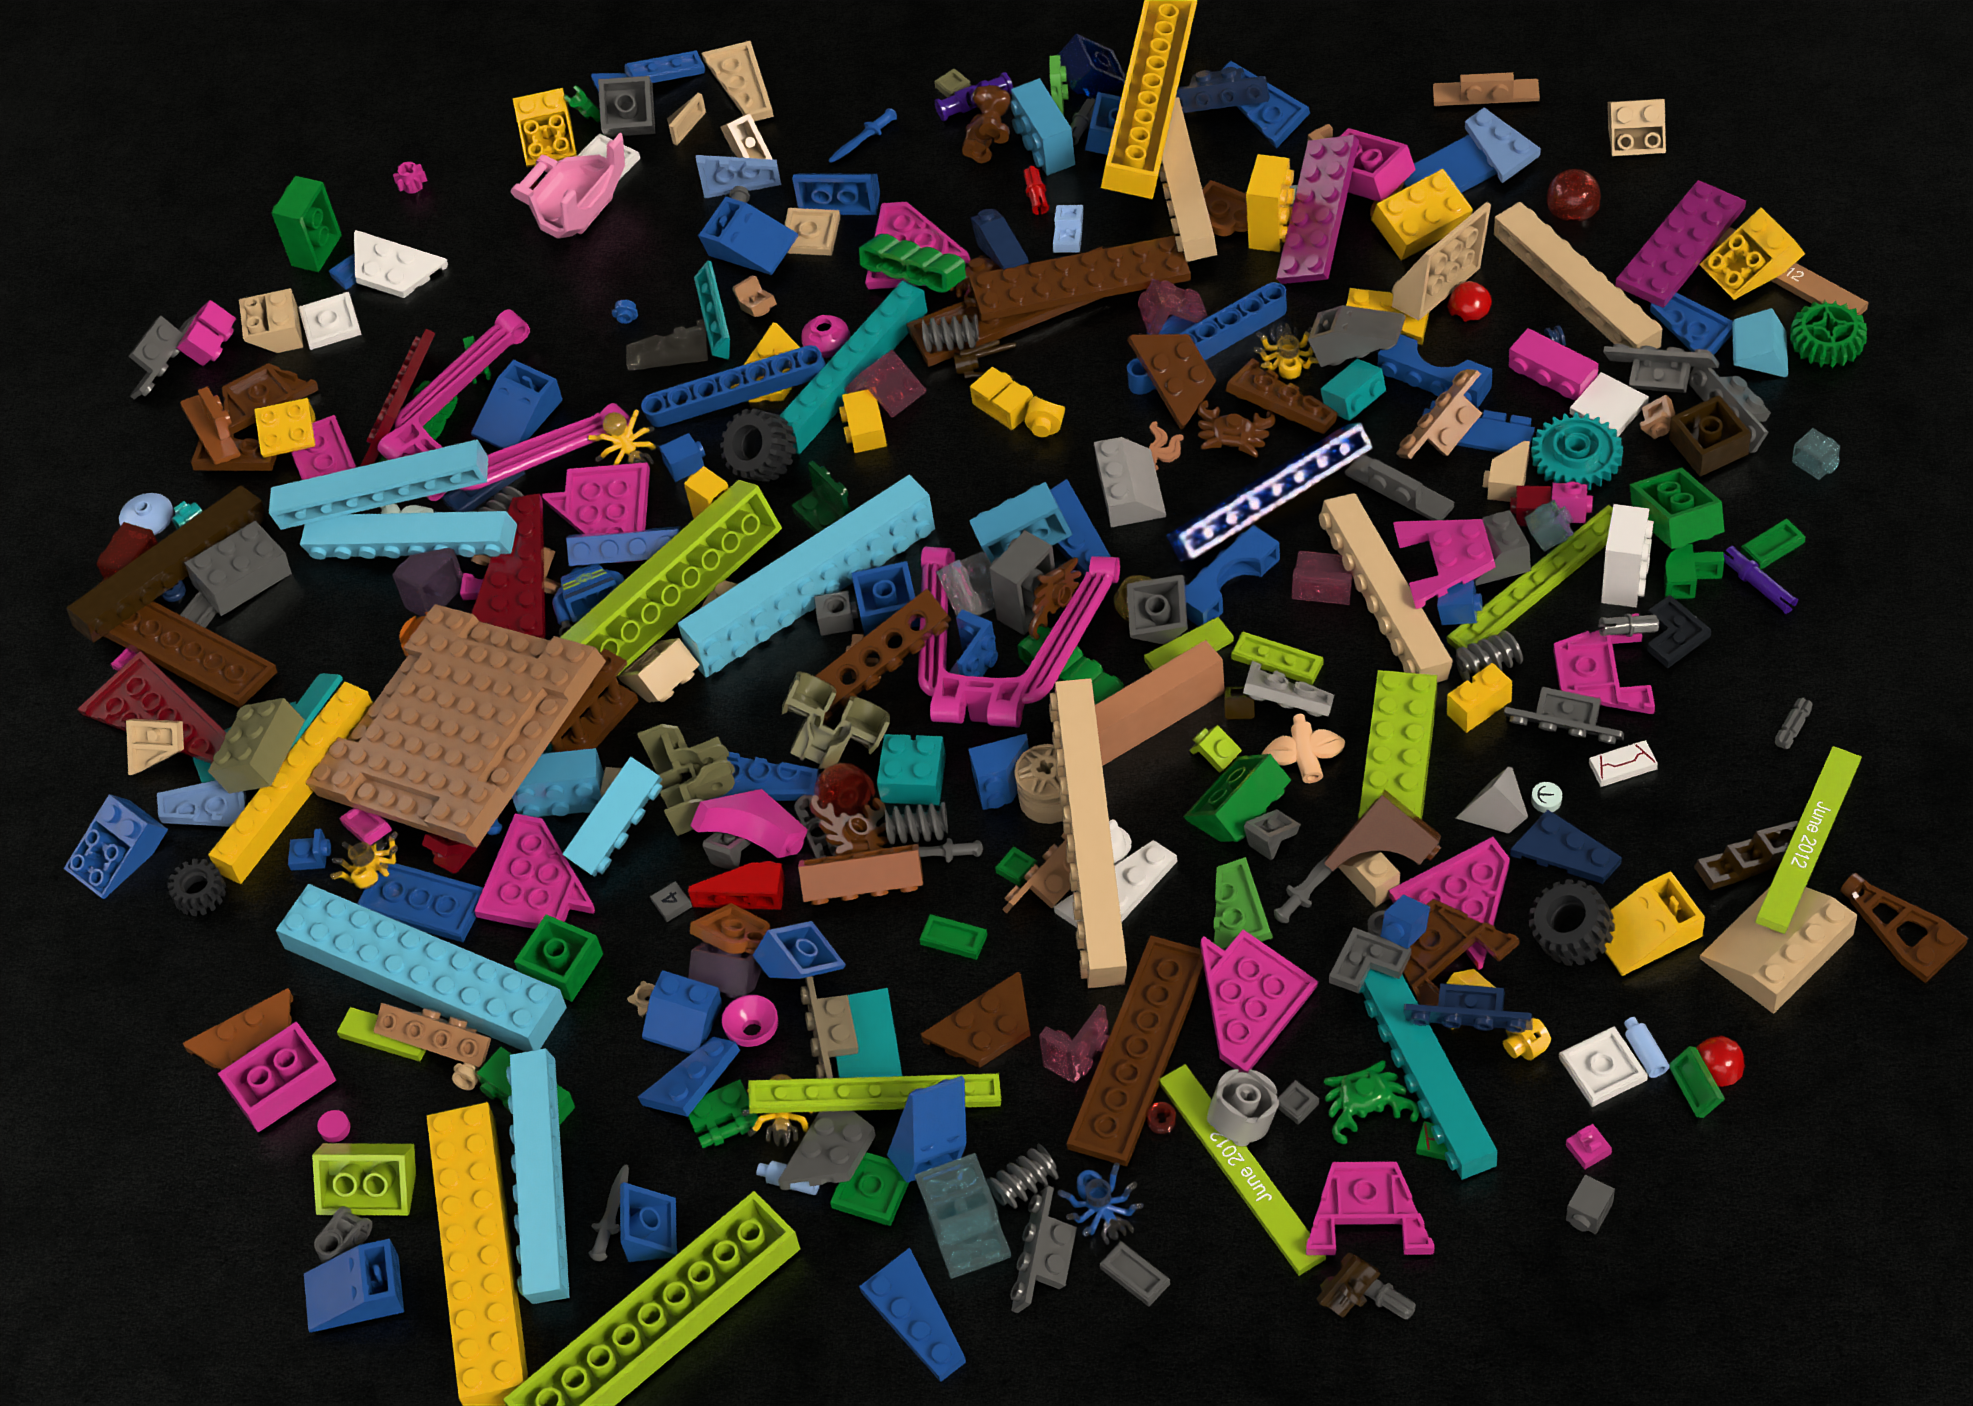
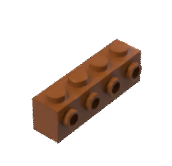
(861, 873)

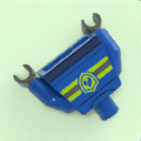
(582, 592)

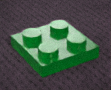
(872, 1191)

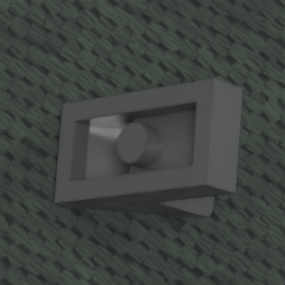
(1268, 831)
(725, 849)

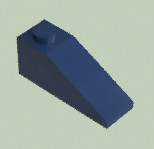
(997, 239)

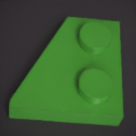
(1058, 75)

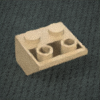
(1637, 127)
(272, 321)

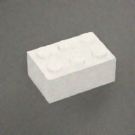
(1627, 555)

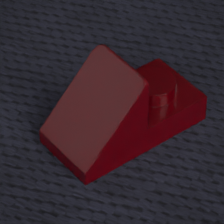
(448, 853)

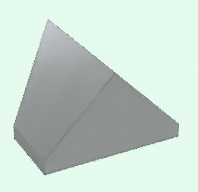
(1497, 805)

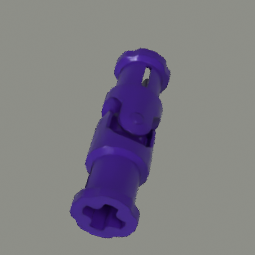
(958, 102)

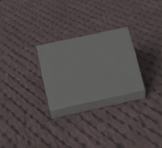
(1157, 609)

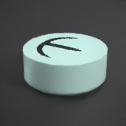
(1546, 796)

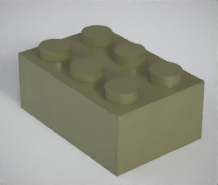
(256, 745)

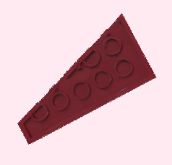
(397, 394)
(514, 582)
(147, 693)

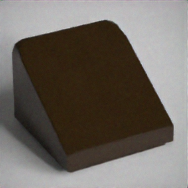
(1238, 704)

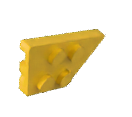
(773, 343)

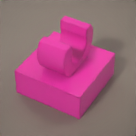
(1588, 1146)

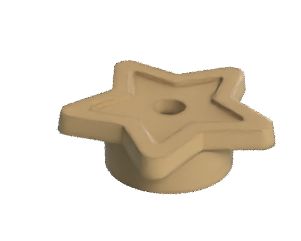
(638, 998)

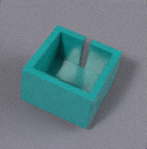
(911, 769)

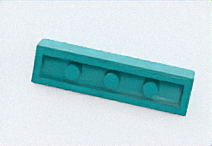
(712, 311)
(315, 699)

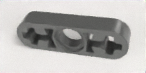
(815, 843)

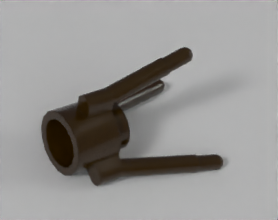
(967, 360)

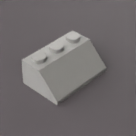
(1128, 481)

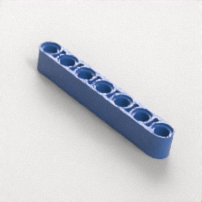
(1223, 329)
(721, 382)

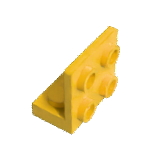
(285, 427)

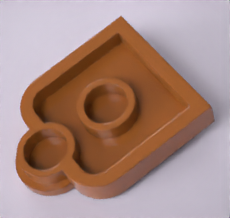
(1225, 208)
(731, 929)

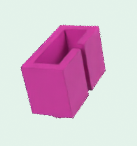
(206, 333)

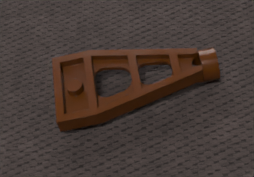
(1930, 952)

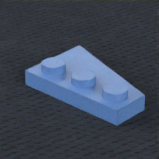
(1503, 145)

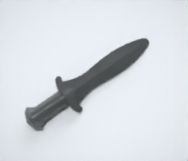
(949, 850)
(1301, 893)
(608, 1223)

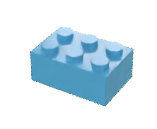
(1042, 127)
(1031, 511)
(561, 784)

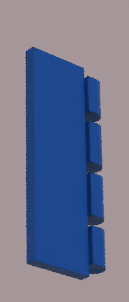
(1494, 433)

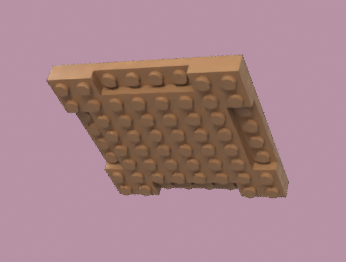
(457, 725)

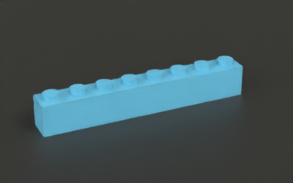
(379, 484)
(410, 534)
(538, 1177)

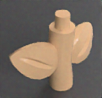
(1305, 748)

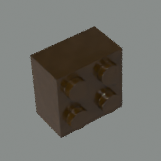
(1709, 435)

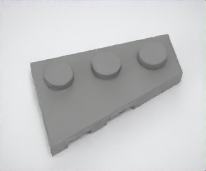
(1277, 688)

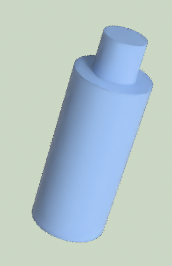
(1646, 1048)
(774, 1171)

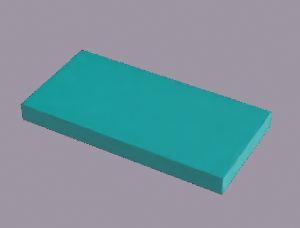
(875, 1038)

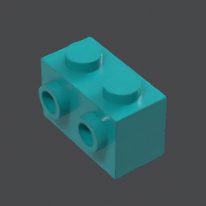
(1354, 389)

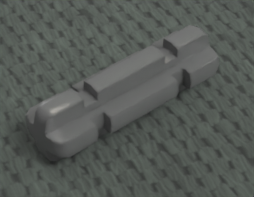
(1793, 723)

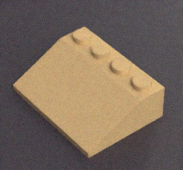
(1443, 267)
(1776, 964)

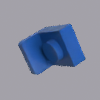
(309, 852)

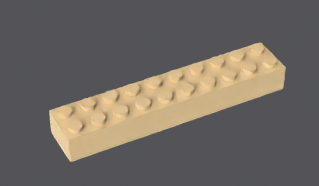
(1087, 834)

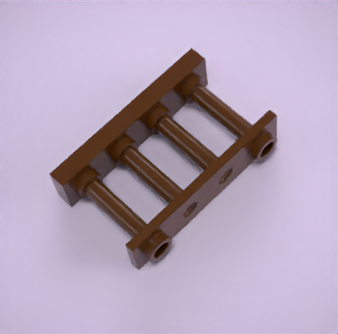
(603, 712)

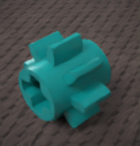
(185, 513)

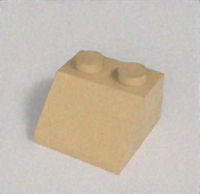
(660, 670)

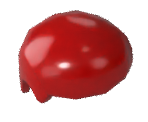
(1469, 301)
(1722, 1059)

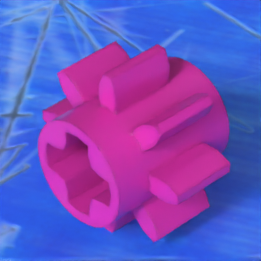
(410, 177)

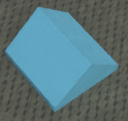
(1760, 343)

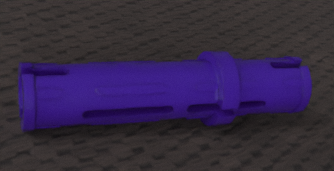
(1750, 572)

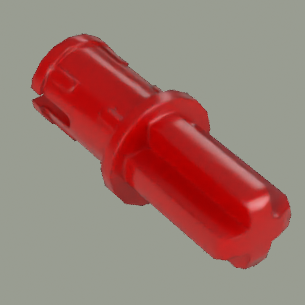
(1035, 190)

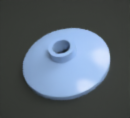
(148, 511)

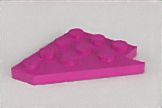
(908, 224)
(604, 499)
(530, 878)
(1465, 882)
(1251, 996)

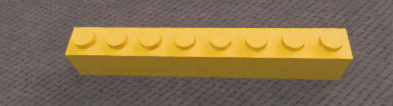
(276, 805)

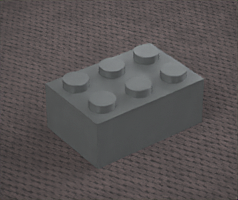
(238, 568)
(1016, 577)

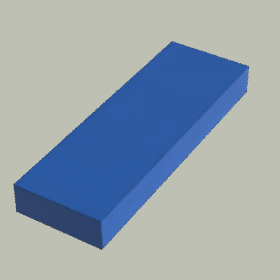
(667, 67)

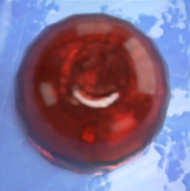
(1573, 195)
(845, 788)

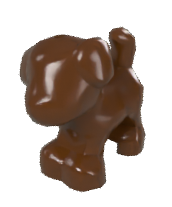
(993, 104)

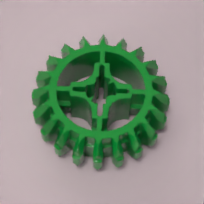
(1828, 333)

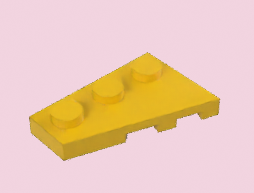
(1383, 301)

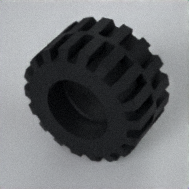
(741, 440)
(1558, 905)

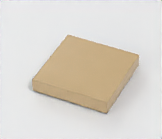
(815, 229)

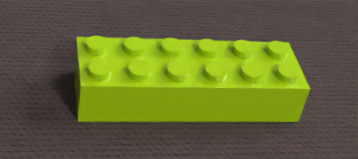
(1400, 739)

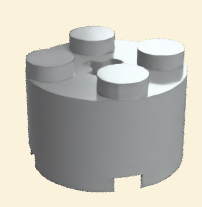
(1243, 1106)

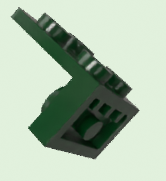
(825, 503)

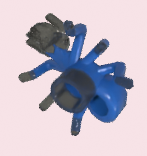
(1098, 1199)

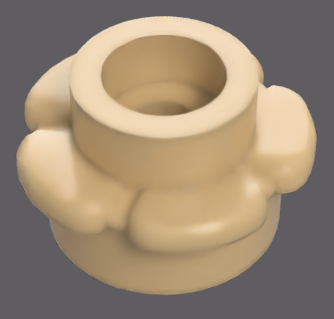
(465, 1076)

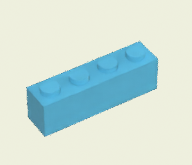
(613, 816)

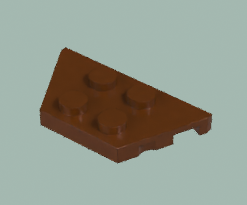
(1175, 371)
(261, 389)
(984, 1025)

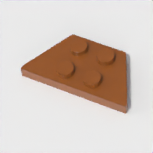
(243, 1032)

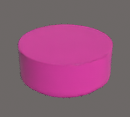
(333, 1126)

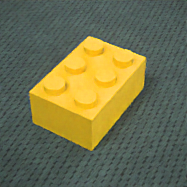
(1269, 202)
(1421, 214)

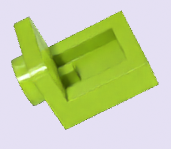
(1215, 747)

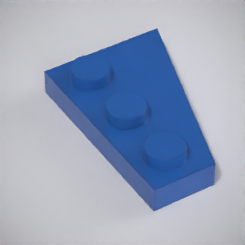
(691, 1079)

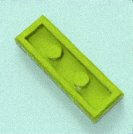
(1213, 632)
(1279, 657)
(359, 1028)

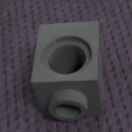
(835, 613)

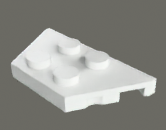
(392, 265)

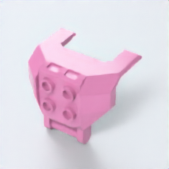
(572, 189)

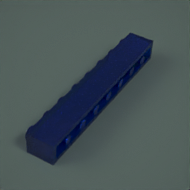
(1269, 491)

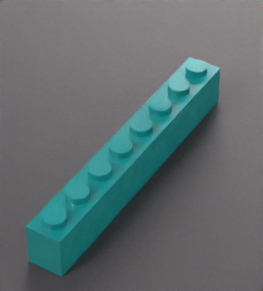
(873, 339)
(1429, 1076)

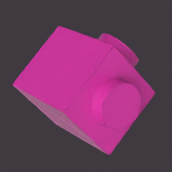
(1574, 498)

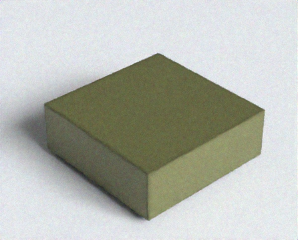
(951, 83)

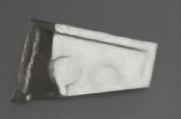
(678, 348)

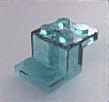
(963, 1215)

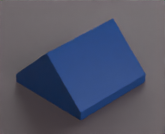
(647, 1224)

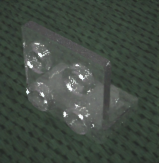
(969, 584)

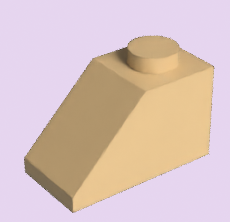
(745, 138)
(1507, 473)
(1372, 875)

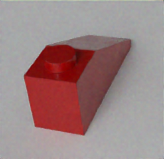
(746, 887)

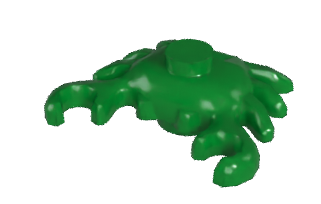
(1365, 1093)

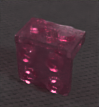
(1166, 299)

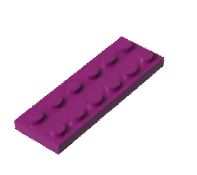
(1318, 209)
(1680, 243)

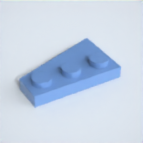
(722, 174)
(201, 805)

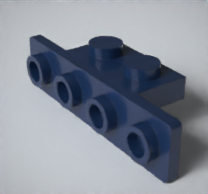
(1222, 90)
(1470, 1007)

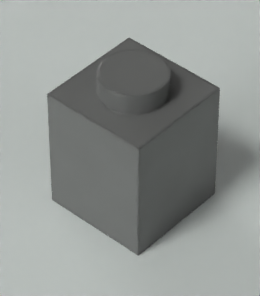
(1590, 1205)

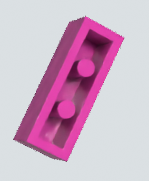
(1552, 364)

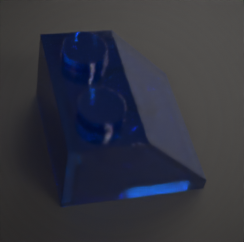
(1091, 67)

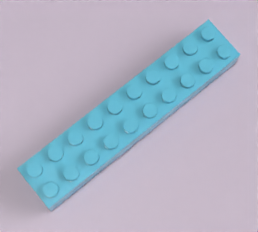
(814, 568)
(421, 969)

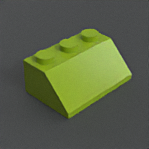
(364, 1178)

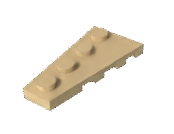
(741, 78)

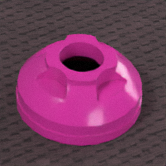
(827, 341)
(748, 1011)

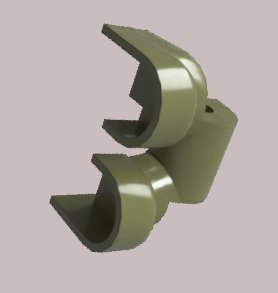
(860, 721)
(671, 757)

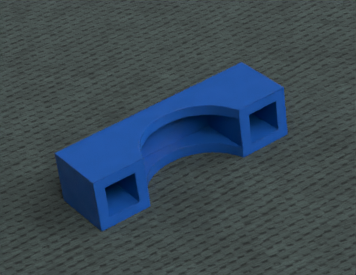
(1407, 366)
(617, 547)
(1250, 554)

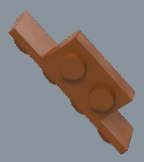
(211, 425)

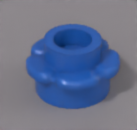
(625, 311)

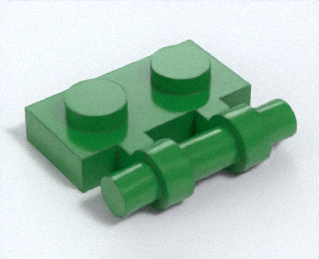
(719, 1108)

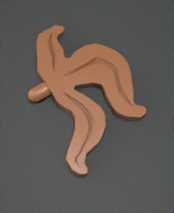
(1164, 454)

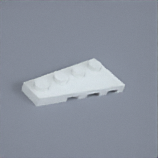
(1134, 879)

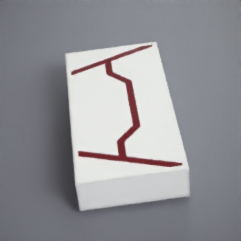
(1623, 763)

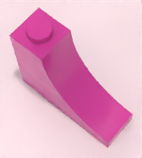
(754, 818)

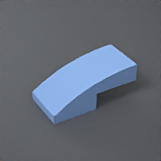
(1068, 228)

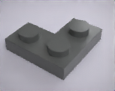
(1367, 952)

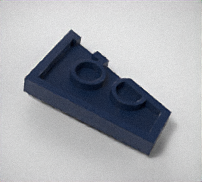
(1565, 846)

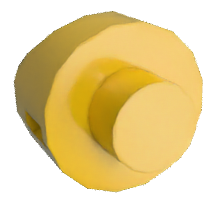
(1044, 417)
(1526, 1043)

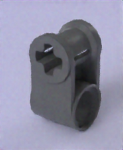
(342, 1233)

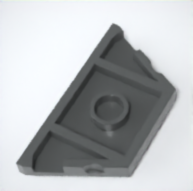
(829, 1149)

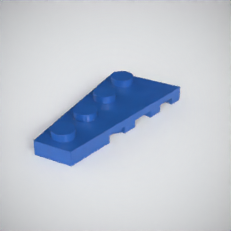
(1085, 539)
(912, 1311)

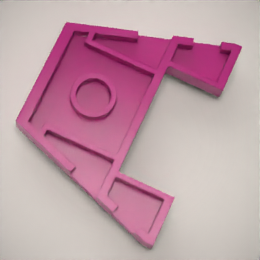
(1458, 549)
(1589, 668)
(1367, 1196)

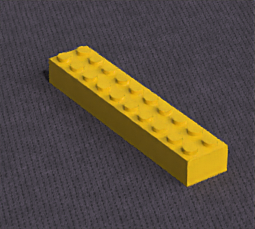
(1148, 97)
(477, 1255)

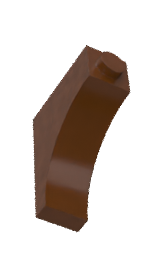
(1387, 827)

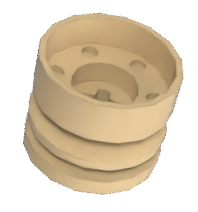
(1039, 784)

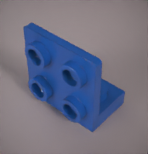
(977, 644)

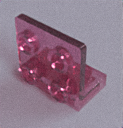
(889, 383)
(1321, 578)
(1075, 1056)

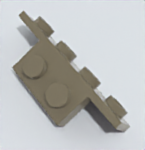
(831, 1027)

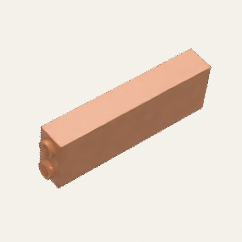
(1158, 700)

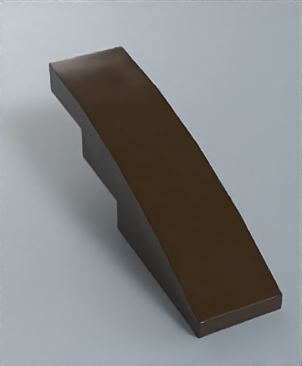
(1747, 857)

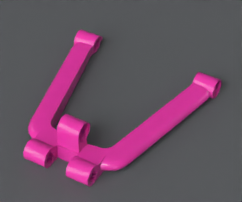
(412, 438)
(1003, 699)

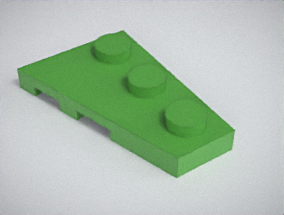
(1238, 905)

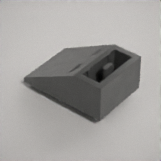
(1352, 333)

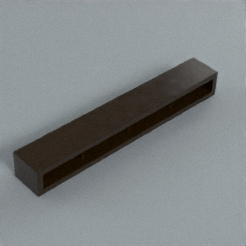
(162, 565)

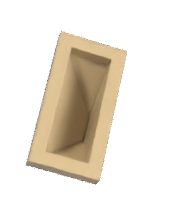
(686, 117)

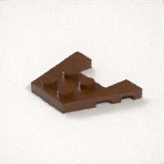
(1445, 939)

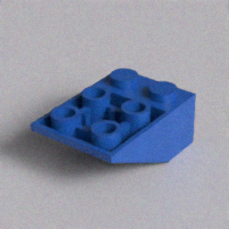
(746, 236)
(516, 406)
(114, 845)
(930, 1128)
(354, 1287)

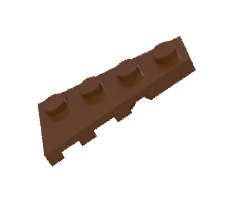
(1271, 394)

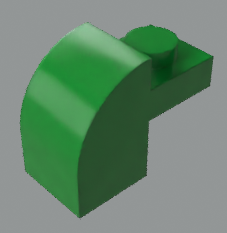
(1685, 567)

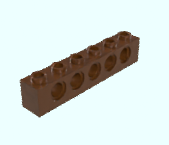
(877, 642)

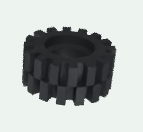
(188, 876)

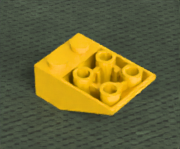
(545, 126)
(1752, 255)
(1653, 923)

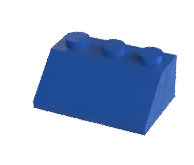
(843, 192)

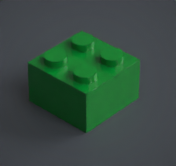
(560, 956)

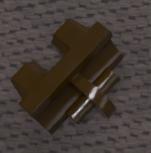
(1348, 1286)

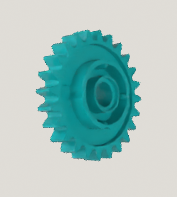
(1577, 450)

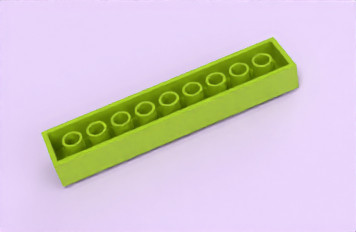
(679, 574)
(664, 1311)

